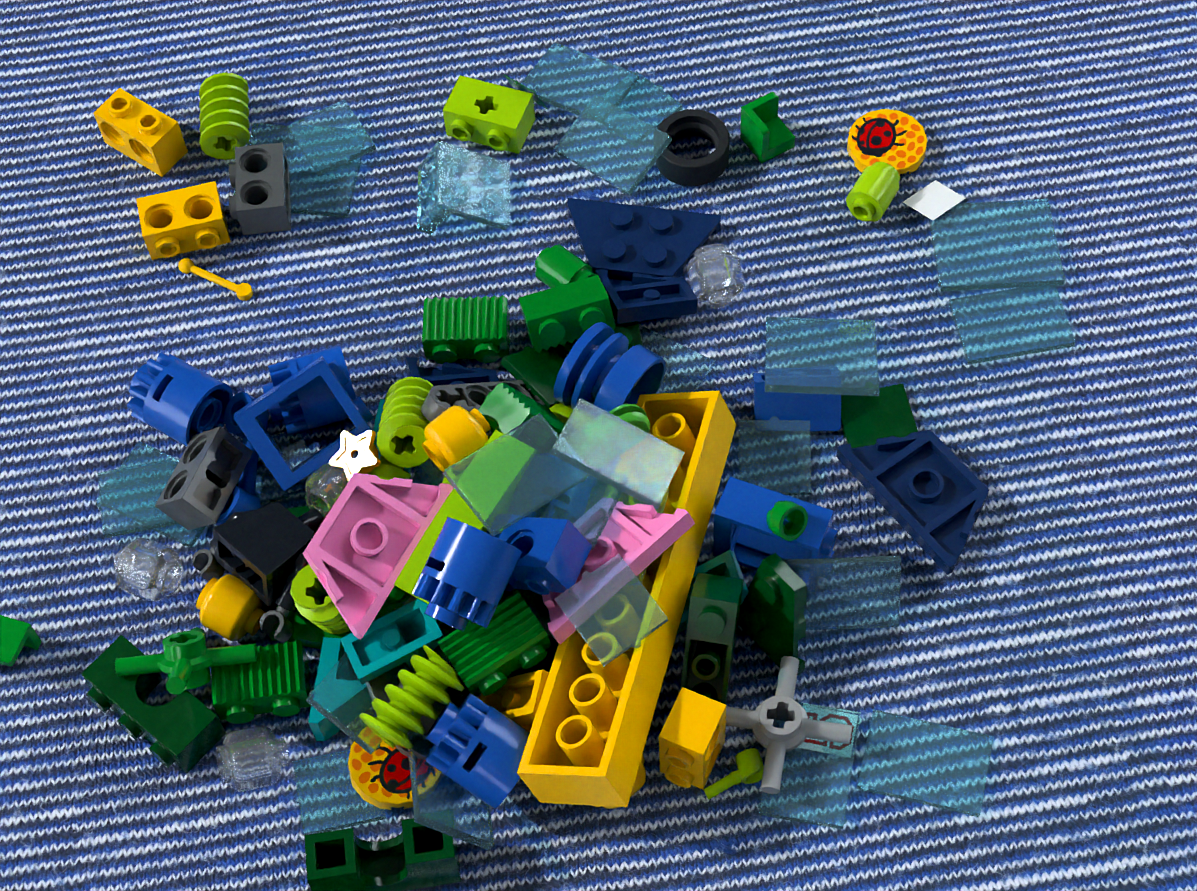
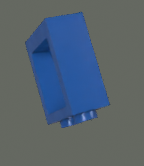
(265, 445)
(743, 527)

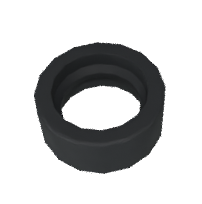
(694, 171)

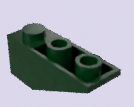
(711, 635)

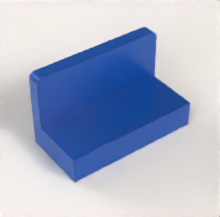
(819, 409)

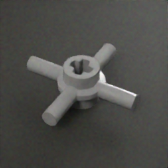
(795, 729)

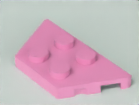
(638, 537)
(370, 541)

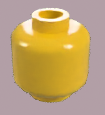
(455, 436)
(229, 608)

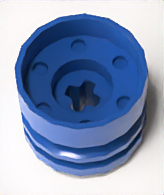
(606, 371)

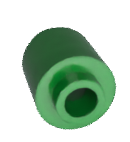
(559, 267)

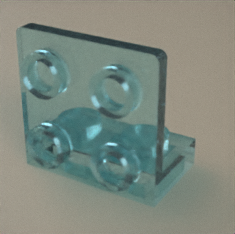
(462, 185)

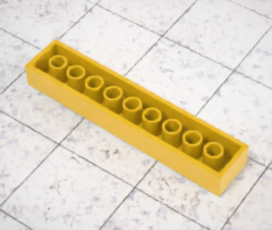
(599, 717)

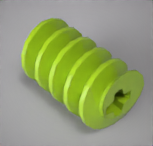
(223, 115)
(403, 423)
(315, 603)
(413, 700)

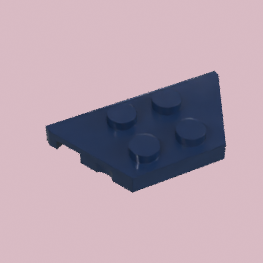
(639, 238)
(922, 490)

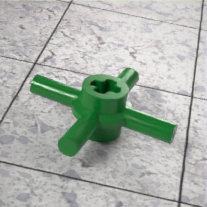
(186, 660)

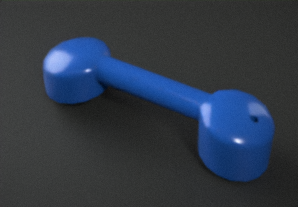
(243, 496)

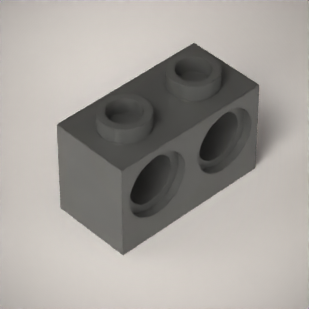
(261, 189)
(204, 478)

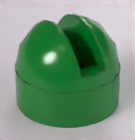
(791, 512)

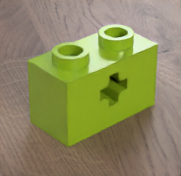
(489, 114)

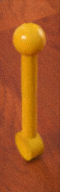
(243, 290)

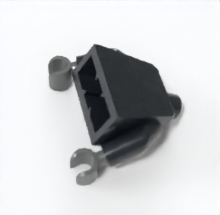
(265, 553)

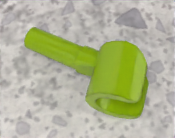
(749, 771)

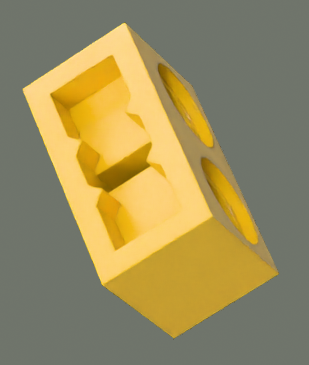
(140, 132)
(183, 220)
(692, 739)

